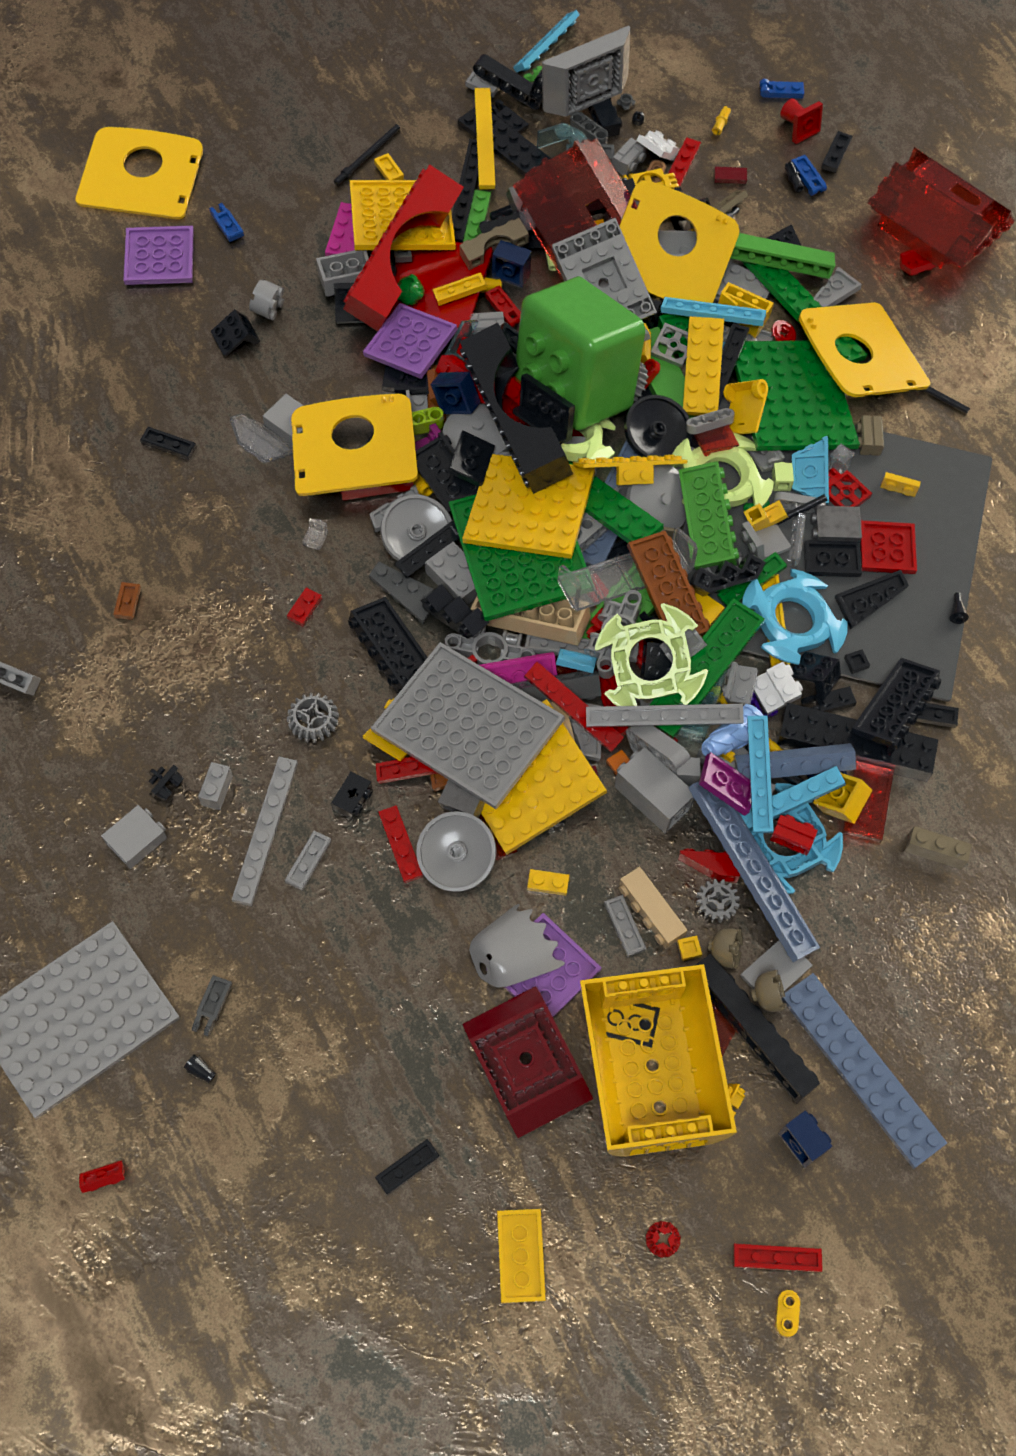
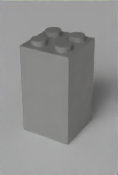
(654, 789)

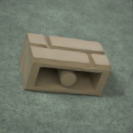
(870, 435)

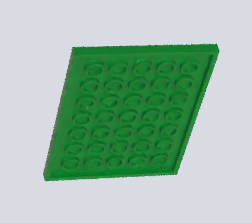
(800, 400)
(509, 578)

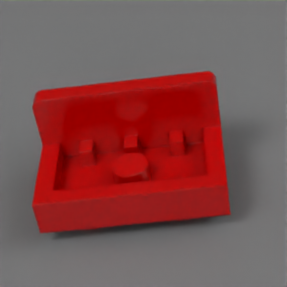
(914, 263)

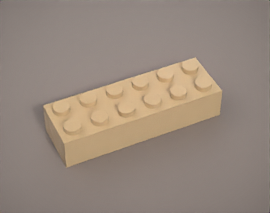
(552, 621)

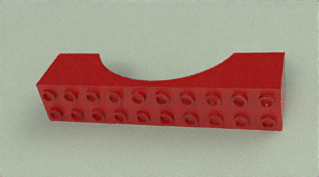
(375, 286)

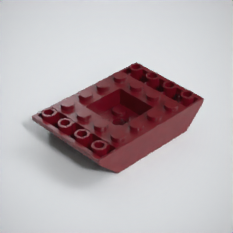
(534, 1091)

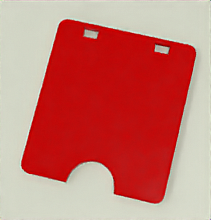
(435, 270)

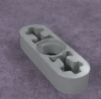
(701, 423)
(791, 501)

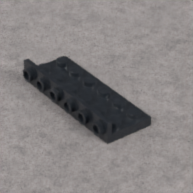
(387, 641)
(897, 704)

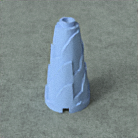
(729, 736)

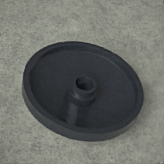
(656, 426)

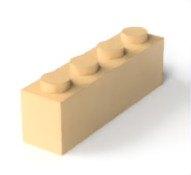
(652, 907)

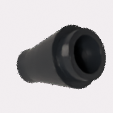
(199, 1068)

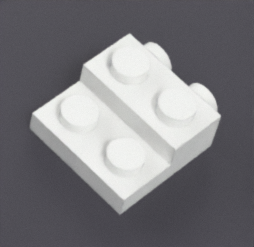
(657, 144)
(777, 688)

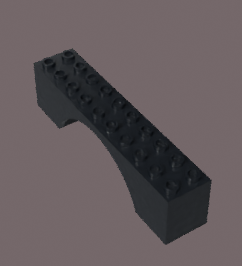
(533, 449)

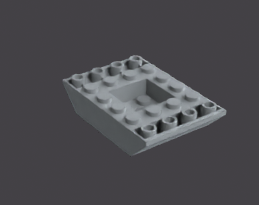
(586, 74)
(604, 255)

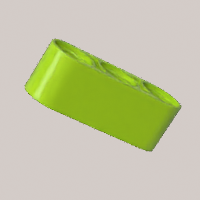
(426, 418)

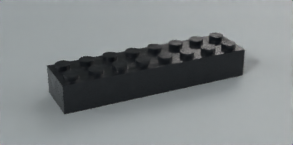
(815, 728)

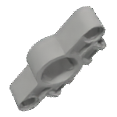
(629, 614)
(508, 643)

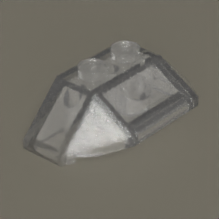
(259, 439)

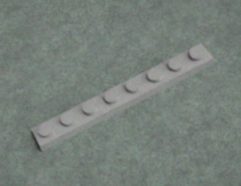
(664, 715)
(264, 831)

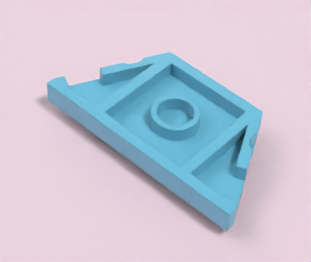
(812, 470)

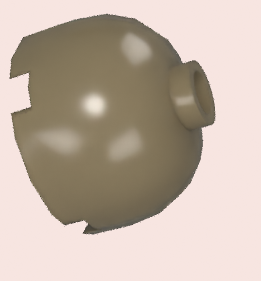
(726, 947)
(769, 992)

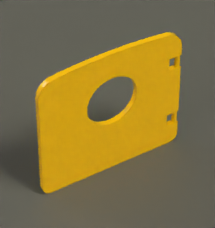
(110, 187)
(681, 277)
(891, 359)
(383, 461)

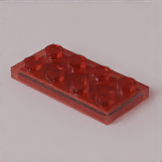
(872, 818)

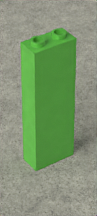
(670, 378)

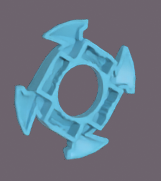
(802, 590)
(820, 853)

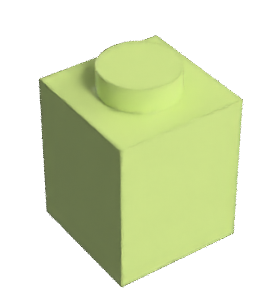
(782, 476)

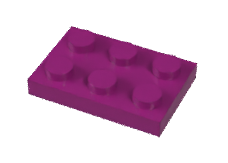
(726, 783)

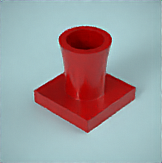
(805, 121)

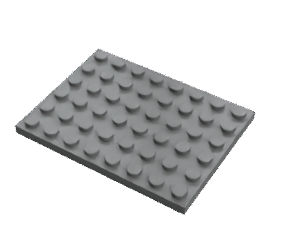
(468, 724)
(78, 1019)

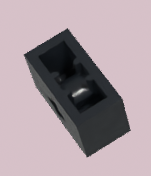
(352, 786)

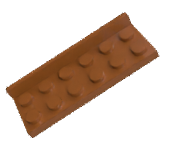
(665, 577)

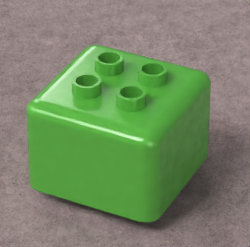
(581, 348)

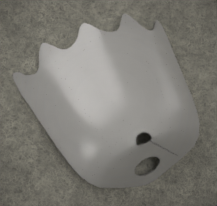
(515, 948)

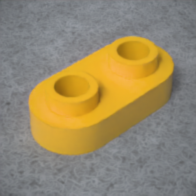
(786, 1312)

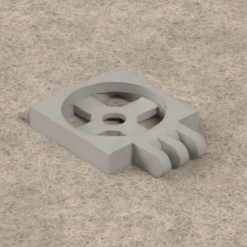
(667, 328)

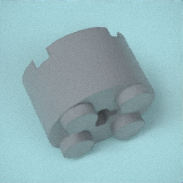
(267, 299)

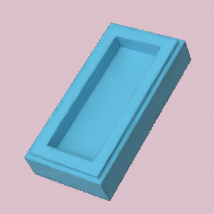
(576, 660)

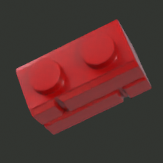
(794, 834)

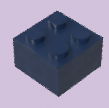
(511, 263)
(455, 392)
(805, 1138)

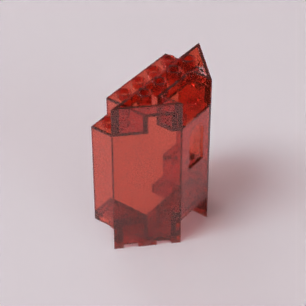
(561, 188)
(938, 212)

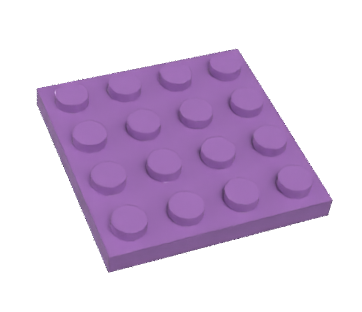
(159, 255)
(410, 340)
(561, 984)

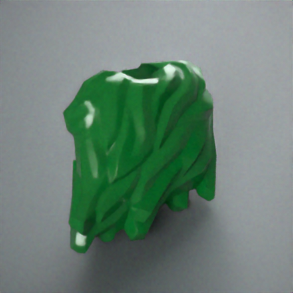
(411, 290)

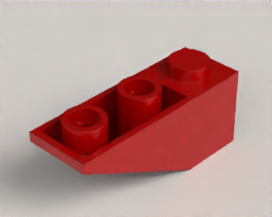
(711, 864)

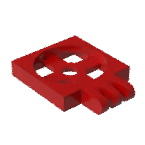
(836, 480)

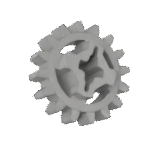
(723, 894)

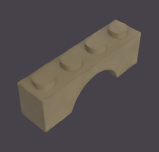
(473, 250)

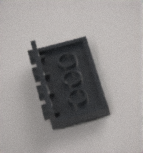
(545, 408)
(433, 466)

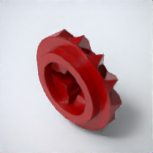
(784, 327)
(652, 1238)

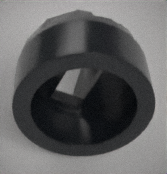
(638, 122)

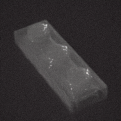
(796, 540)

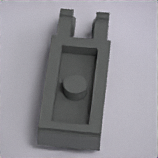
(212, 1003)

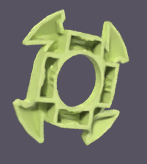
(592, 446)
(750, 480)
(670, 632)

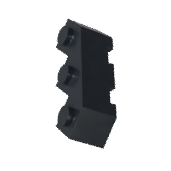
(727, 575)
(453, 612)

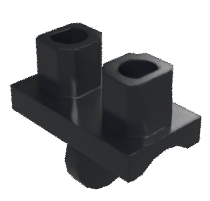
(160, 789)

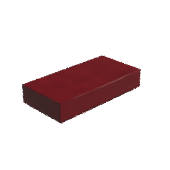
(730, 175)

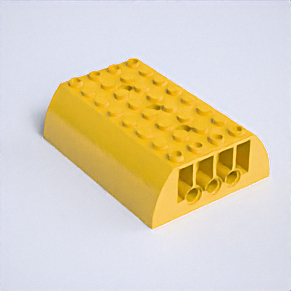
(687, 1054)

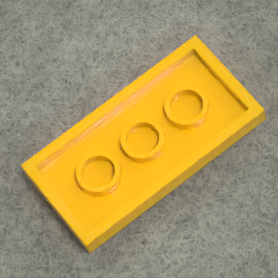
(521, 1256)

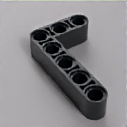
(510, 82)

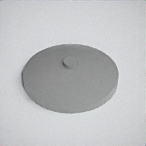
(478, 424)
(662, 498)
(410, 523)
(456, 851)

